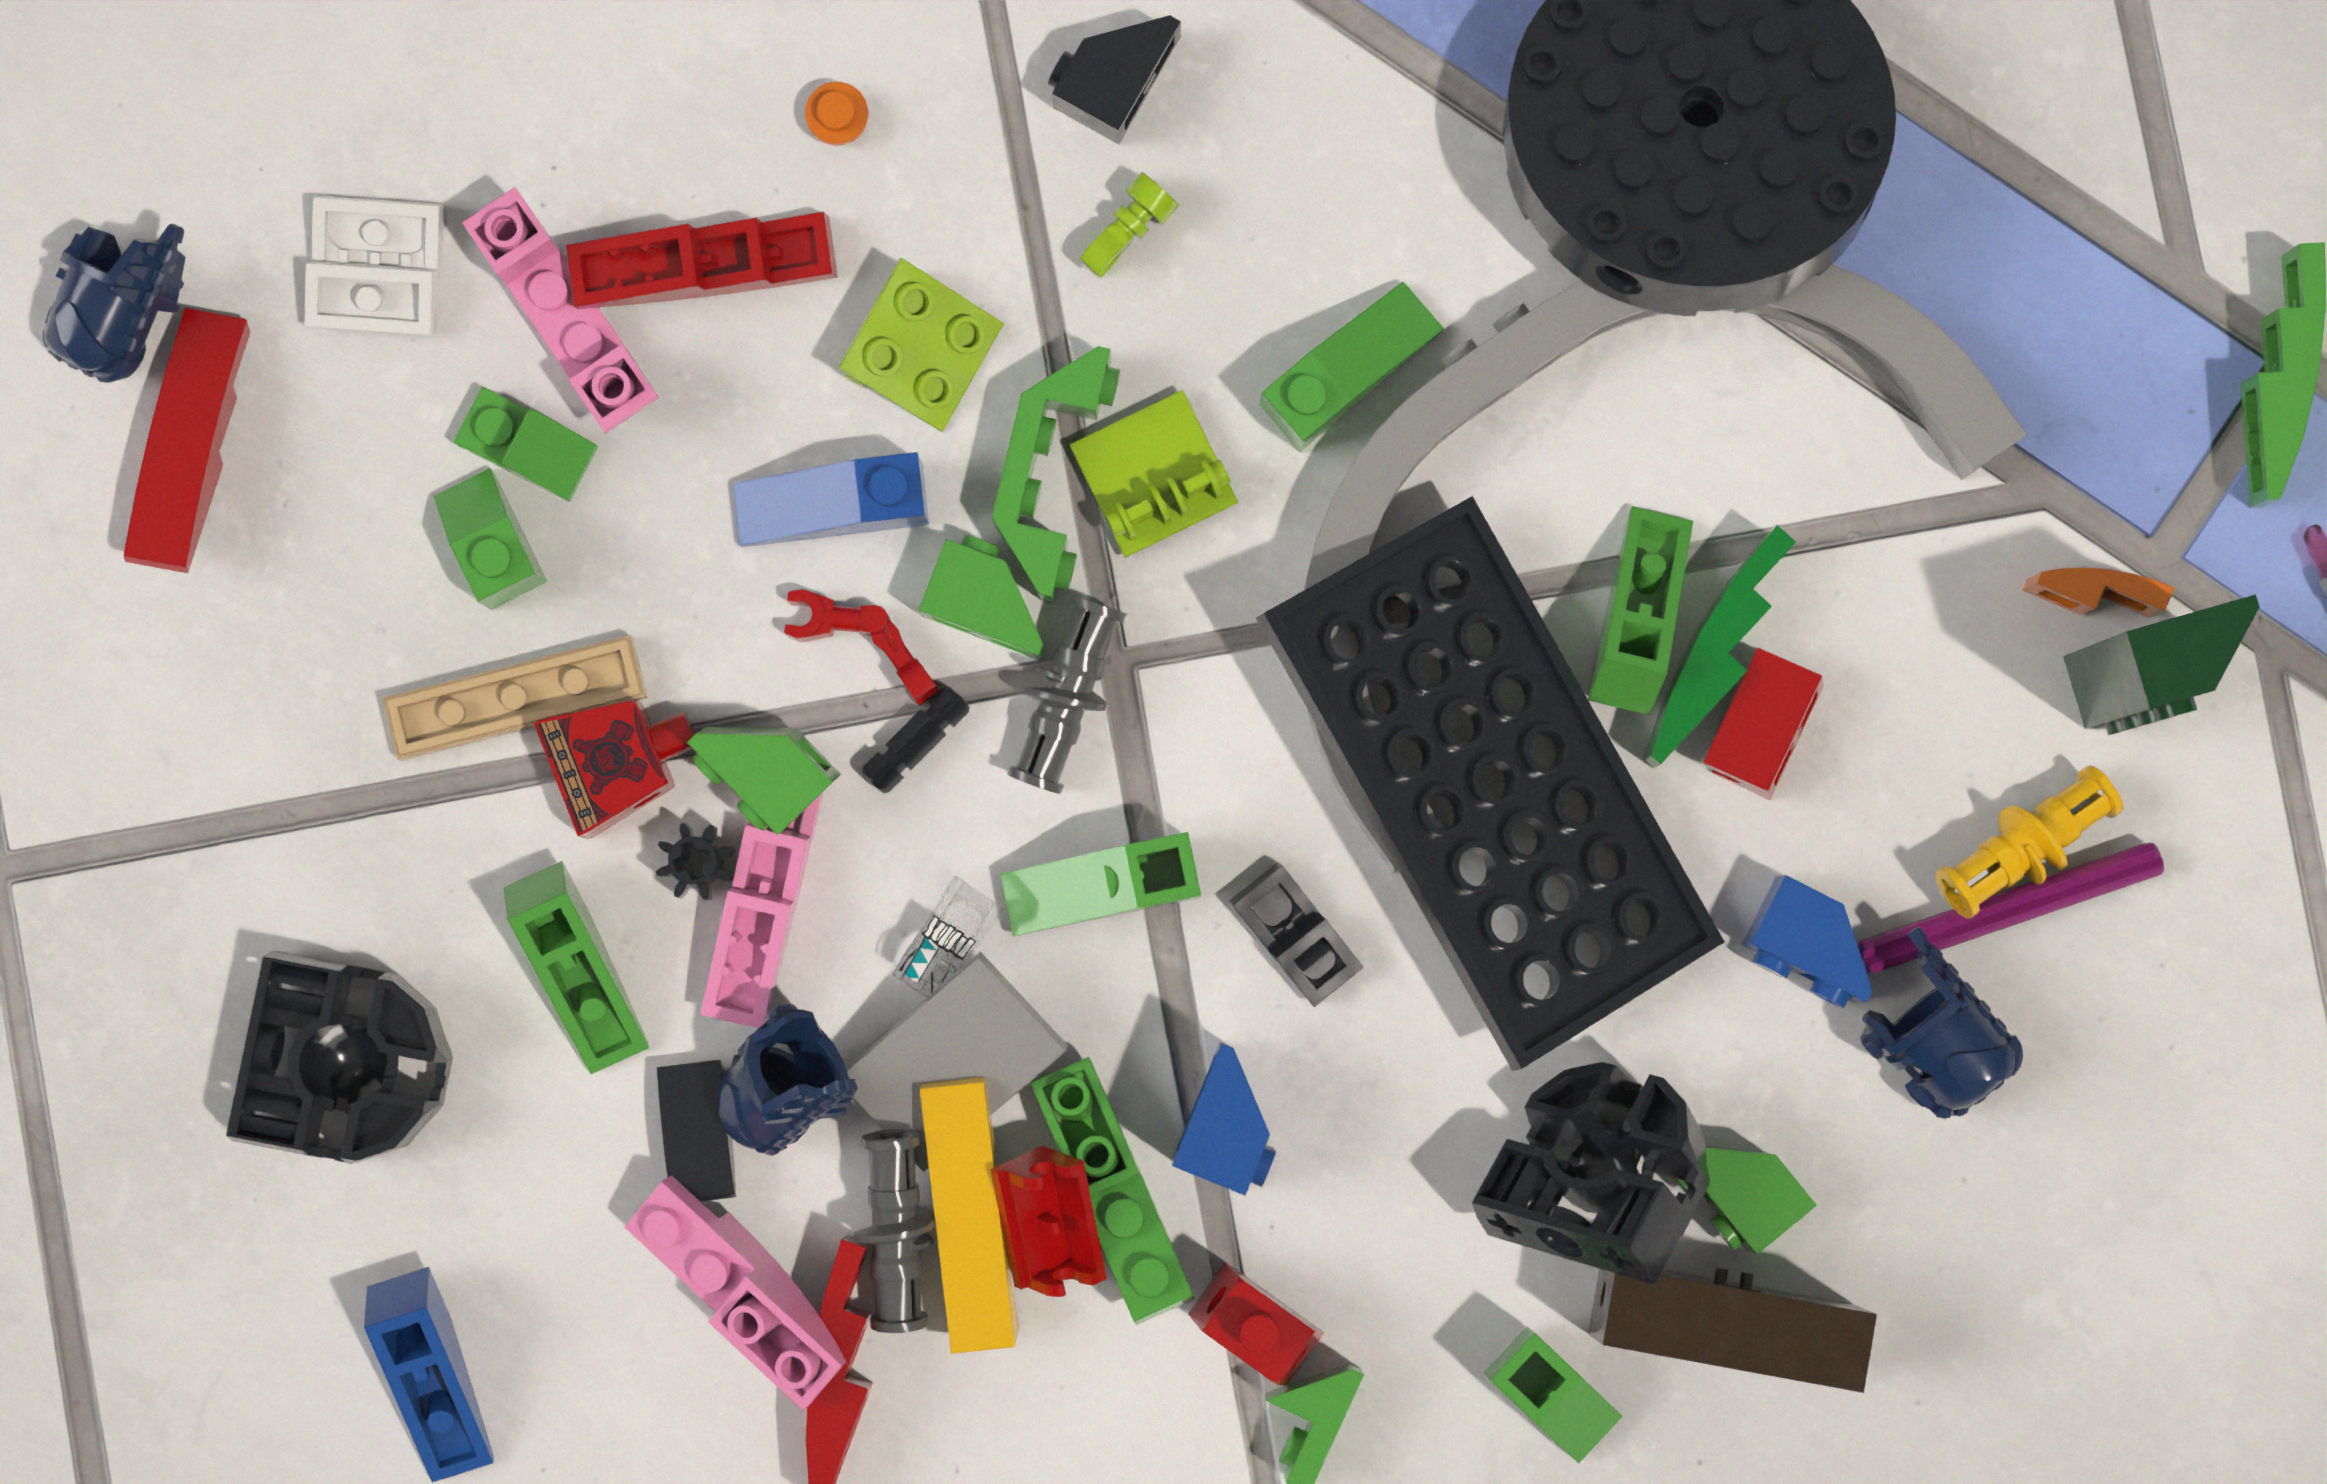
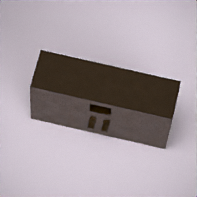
(1736, 1326)

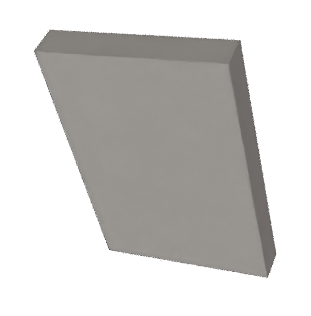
(960, 1031)

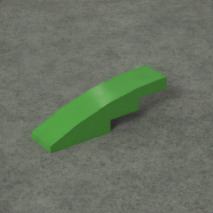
(2281, 398)

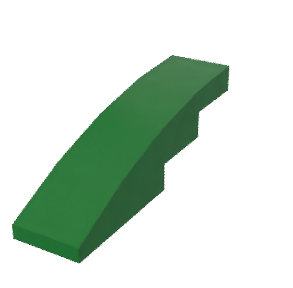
(1706, 666)

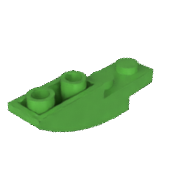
(1121, 1201)

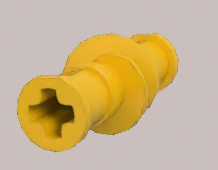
(2028, 840)

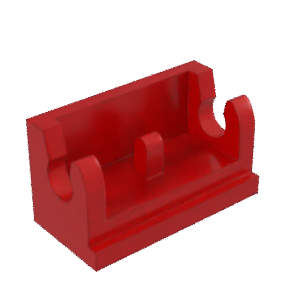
(1764, 723)
(1048, 1221)

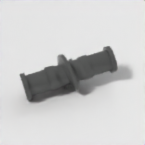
(1067, 694)
(896, 1230)

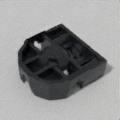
(333, 1077)
(1635, 1215)

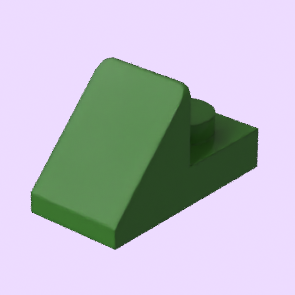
(526, 444)
(1322, 1402)

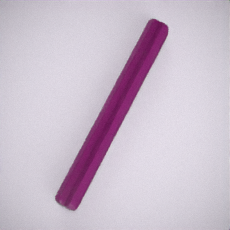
(2016, 906)

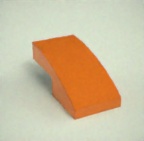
(2083, 587)

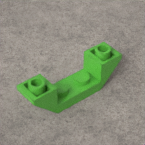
(1072, 390)

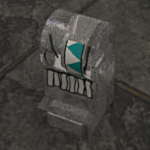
(948, 937)

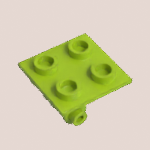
(920, 345)
(1154, 473)

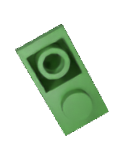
(768, 768)
(1752, 1197)
(1552, 1394)

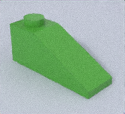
(1349, 365)
(1641, 612)
(574, 966)

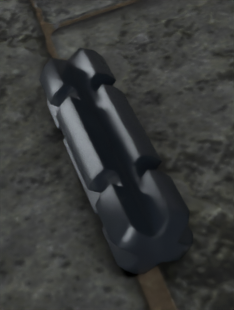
(915, 739)

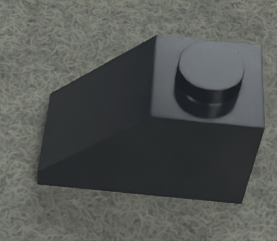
(1113, 75)

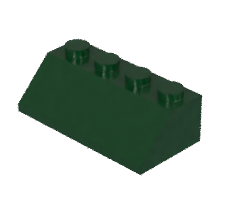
(2157, 667)

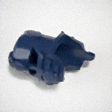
(112, 300)
(1947, 1037)
(776, 1096)

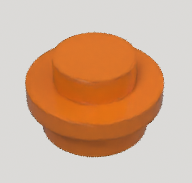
(836, 113)

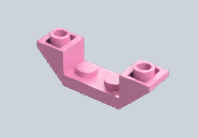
(578, 338)

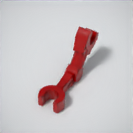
(869, 621)

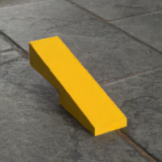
(967, 1216)

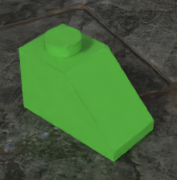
(488, 540)
(980, 597)

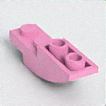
(746, 1287)

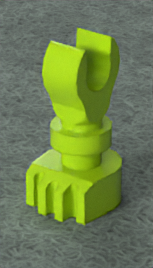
(1147, 202)

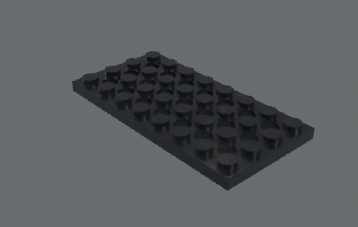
(1451, 768)

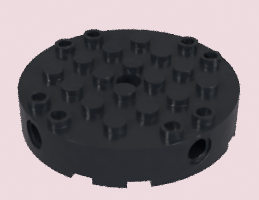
(1682, 211)

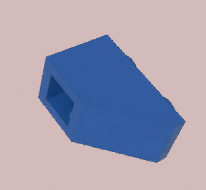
(1812, 937)

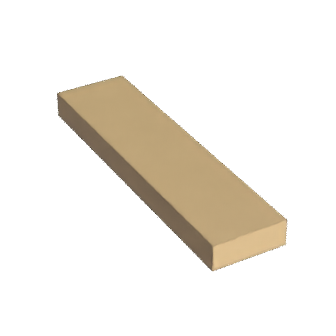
(513, 697)

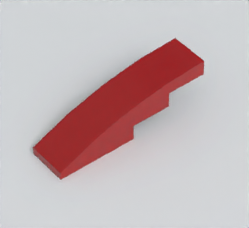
(701, 261)
(186, 440)
(838, 1407)

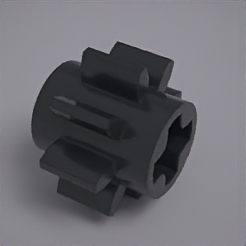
(711, 870)

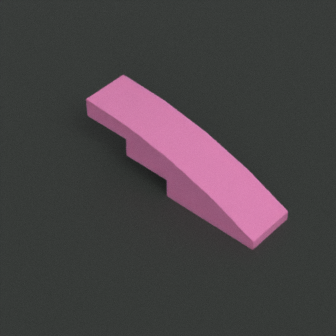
(758, 920)

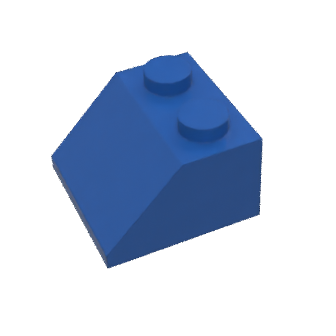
(1226, 1129)

